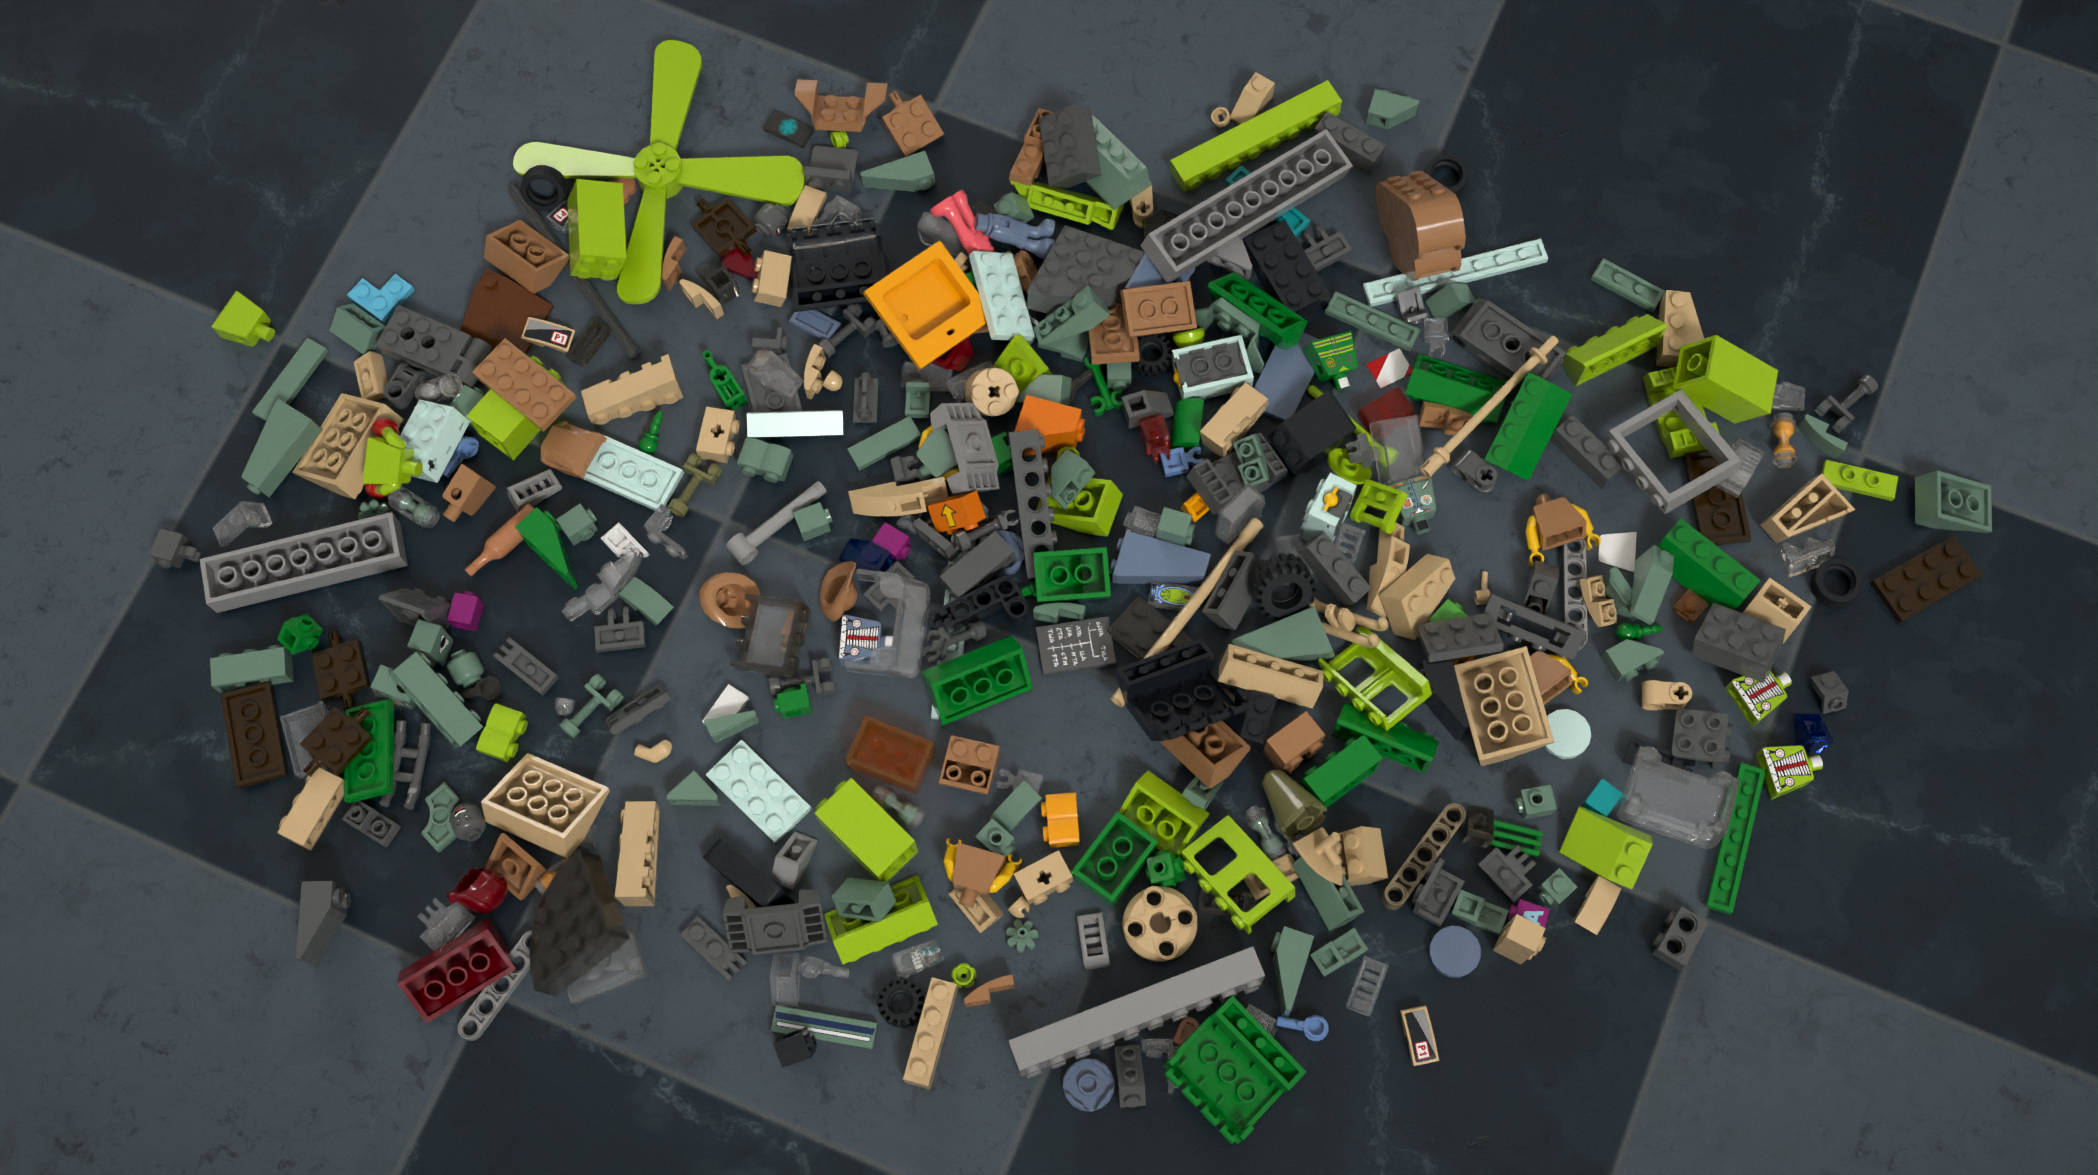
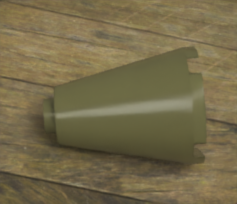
(1292, 805)

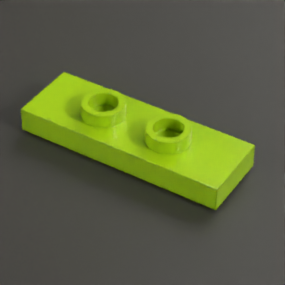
(1860, 480)

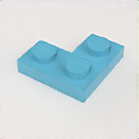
(381, 302)

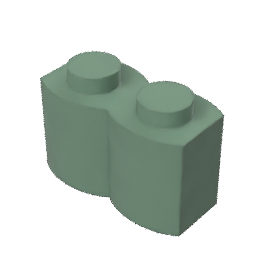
(765, 460)

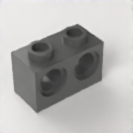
(1685, 941)

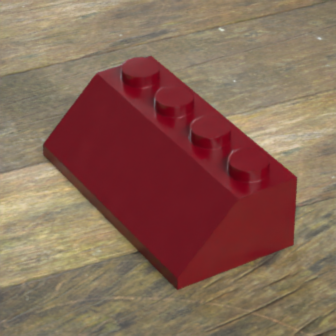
(456, 970)

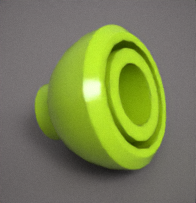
(1188, 337)

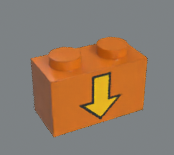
(957, 512)

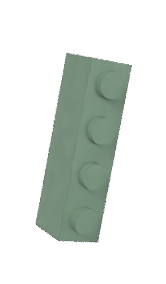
(436, 700)

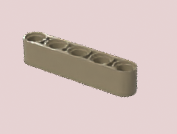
(1429, 846)

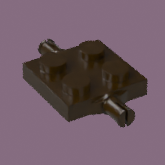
(723, 227)
(340, 670)
(336, 741)

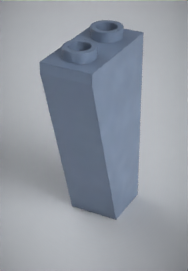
(1151, 559)

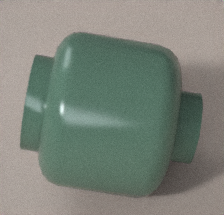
(465, 668)

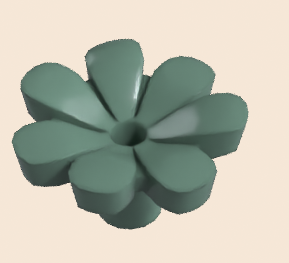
(372, 509)
(1021, 940)

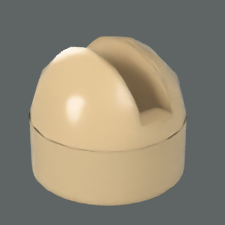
(1214, 116)
(833, 381)
(1016, 908)

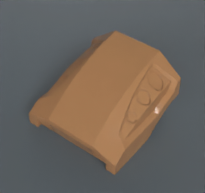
(570, 448)

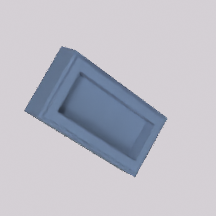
(815, 324)

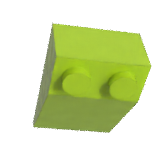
(1091, 510)
(1606, 847)

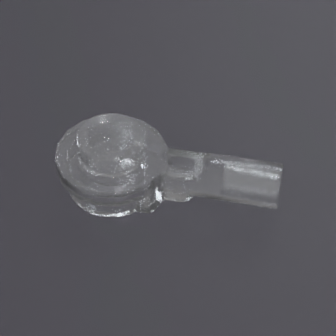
(812, 967)

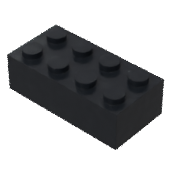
(1286, 270)

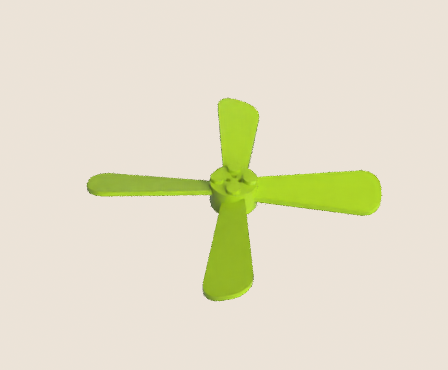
(754, 178)

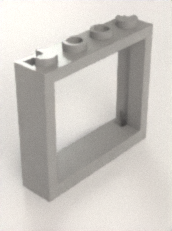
(1699, 426)

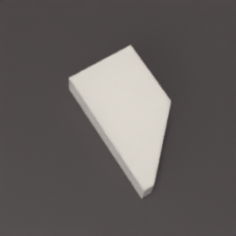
(620, 540)
(729, 703)

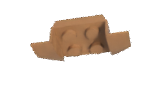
(838, 112)

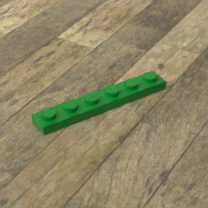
(1735, 843)

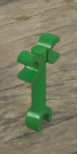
(1106, 400)

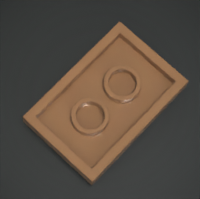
(1158, 309)

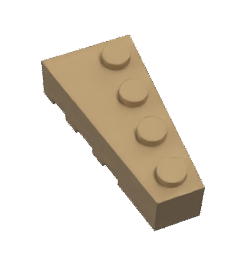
(633, 392)
(638, 854)

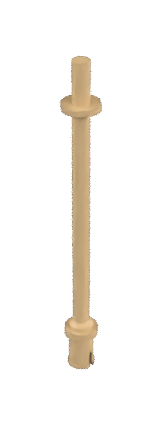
(1441, 454)

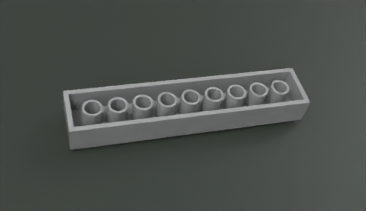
(1246, 206)
(1136, 1012)

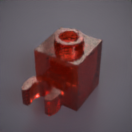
(1155, 437)

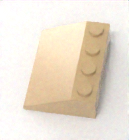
(339, 451)
(1503, 705)
(545, 805)

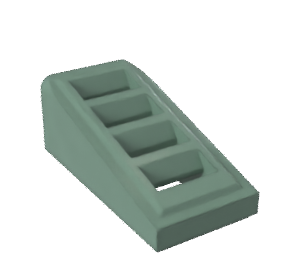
(726, 726)

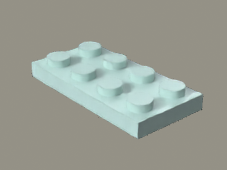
(1001, 295)
(633, 474)
(758, 791)

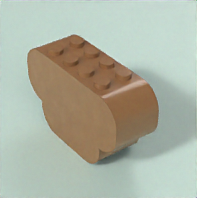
(1421, 224)

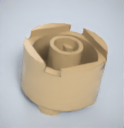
(1004, 391)

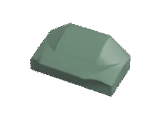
(1618, 589)

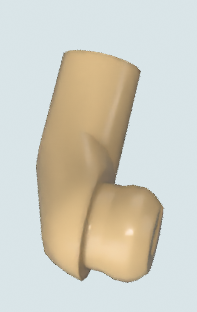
(655, 753)

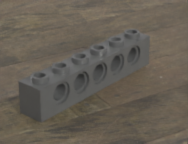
(1018, 442)

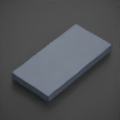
(1286, 379)

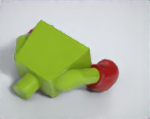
(388, 460)

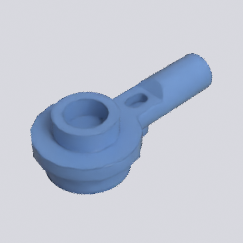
(466, 448)
(1314, 1027)

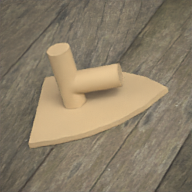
(1321, 854)

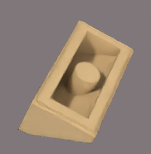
(371, 376)
(982, 914)

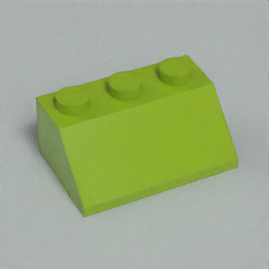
(1163, 813)

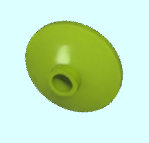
(1340, 465)

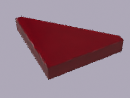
(740, 264)

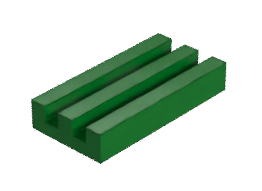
(1520, 830)

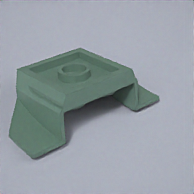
(1233, 320)

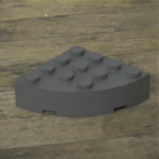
(1079, 262)

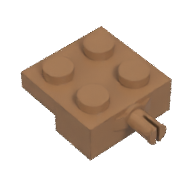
(911, 124)

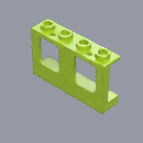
(1389, 670)
(1248, 861)

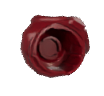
(480, 890)

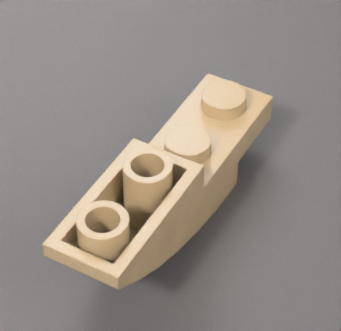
(897, 500)
(1390, 566)

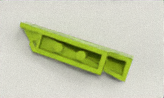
(1069, 204)

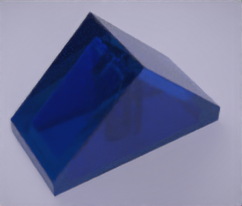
(1811, 732)

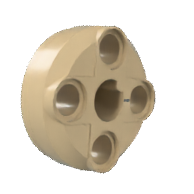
(1159, 924)

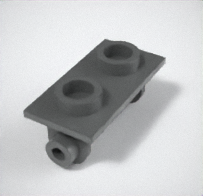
(865, 399)

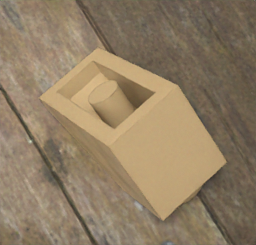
(1253, 99)

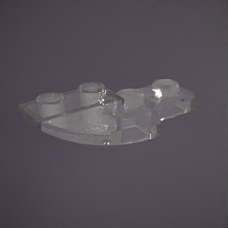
(614, 579)

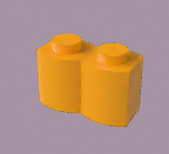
(1061, 819)

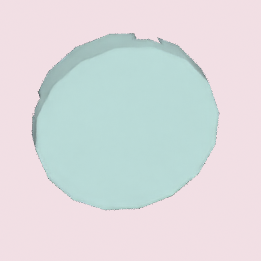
(1569, 732)

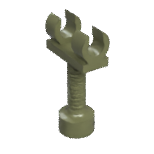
(679, 506)

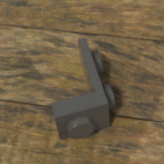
(1130, 1076)

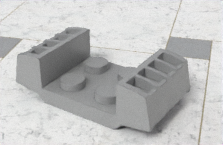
(971, 447)

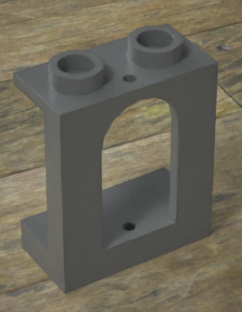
(927, 532)

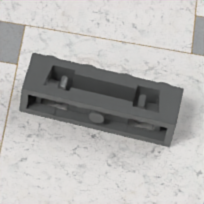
(1539, 642)

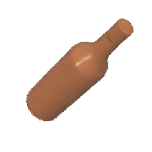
(501, 542)

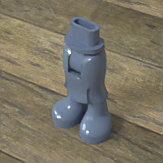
(1018, 233)

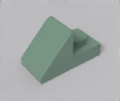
(1199, 794)

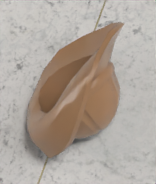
(838, 591)
(724, 598)

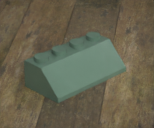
(1120, 169)

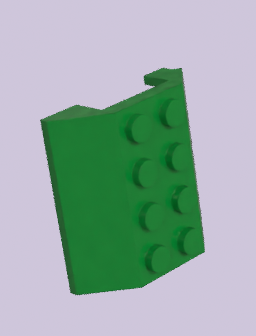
(1232, 1069)

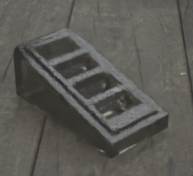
(1237, 895)

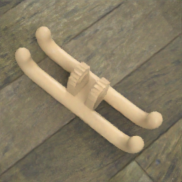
(1344, 621)

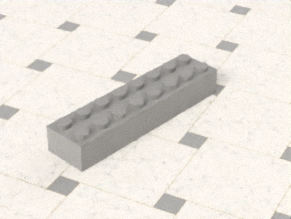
(303, 562)

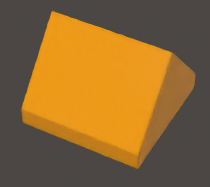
(1195, 506)

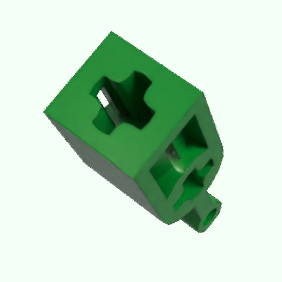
(723, 388)

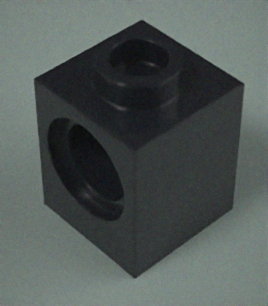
(795, 1046)

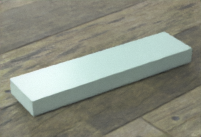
(794, 423)

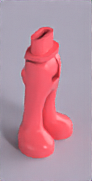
(955, 209)

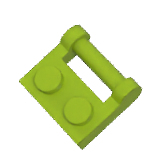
(1381, 498)

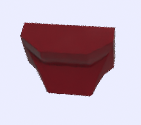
(957, 357)

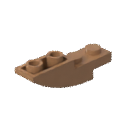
(1031, 155)

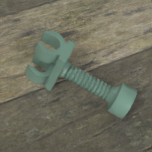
(571, 726)

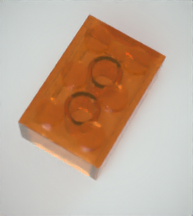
(890, 754)

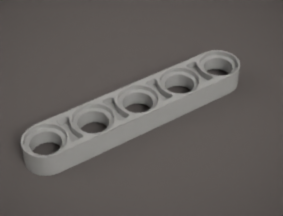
(1569, 581)
(498, 998)

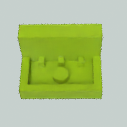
(1021, 362)

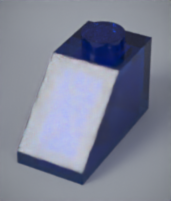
(866, 555)

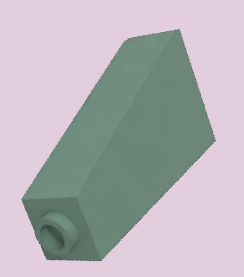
(279, 448)
(1290, 639)

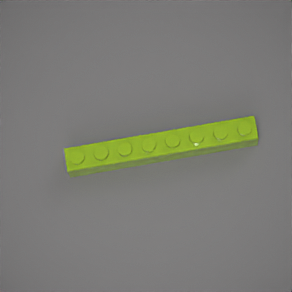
(1254, 136)

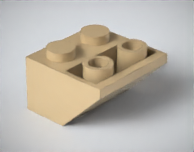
(1778, 607)
(1362, 855)

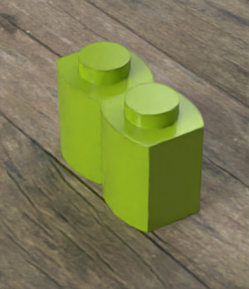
(502, 732)

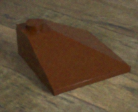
(501, 311)

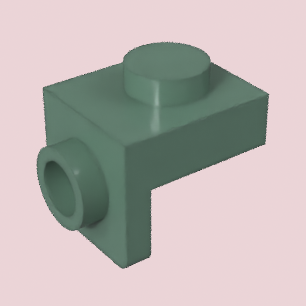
(917, 399)

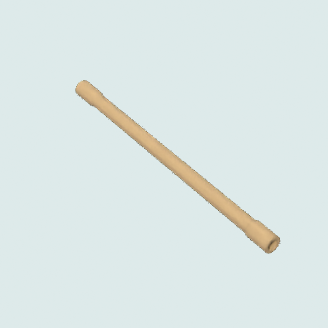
(1245, 537)

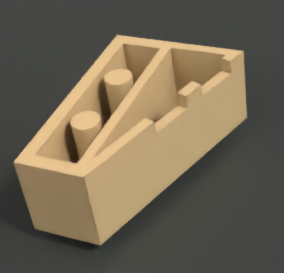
(1683, 325)
(1233, 420)
(1808, 508)
(1417, 594)

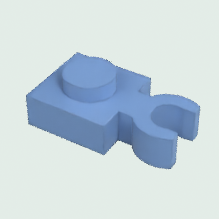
(1179, 461)

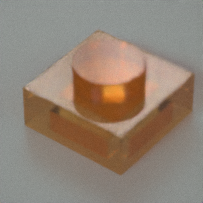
(1690, 606)

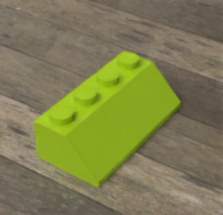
(1613, 348)
(906, 918)

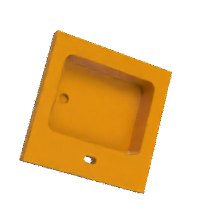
(926, 302)

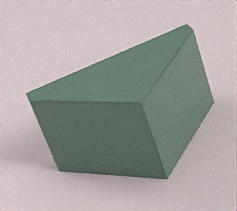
(1450, 300)
(693, 792)

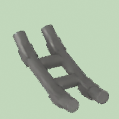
(420, 754)

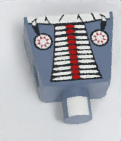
(860, 638)

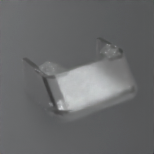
(907, 648)

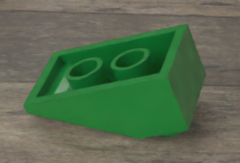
(543, 536)
(1072, 575)

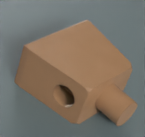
(466, 493)

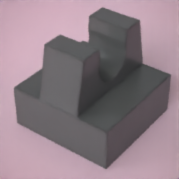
(1360, 451)
(903, 471)

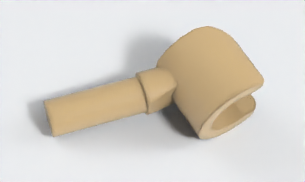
(1482, 596)

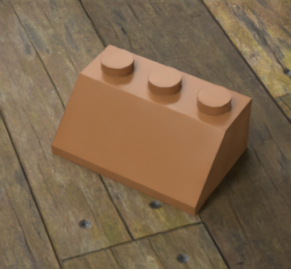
(525, 256)
(1209, 752)

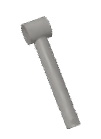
(744, 546)

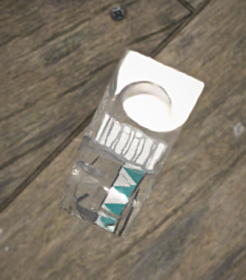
(916, 958)

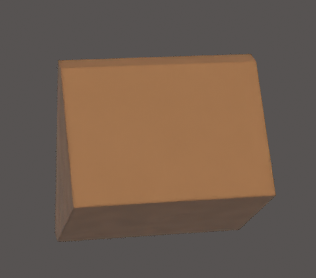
(515, 865)

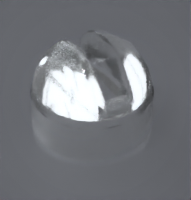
(564, 706)

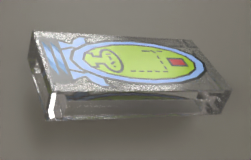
(1170, 595)

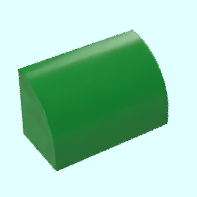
(1187, 423)

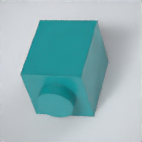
(1602, 798)

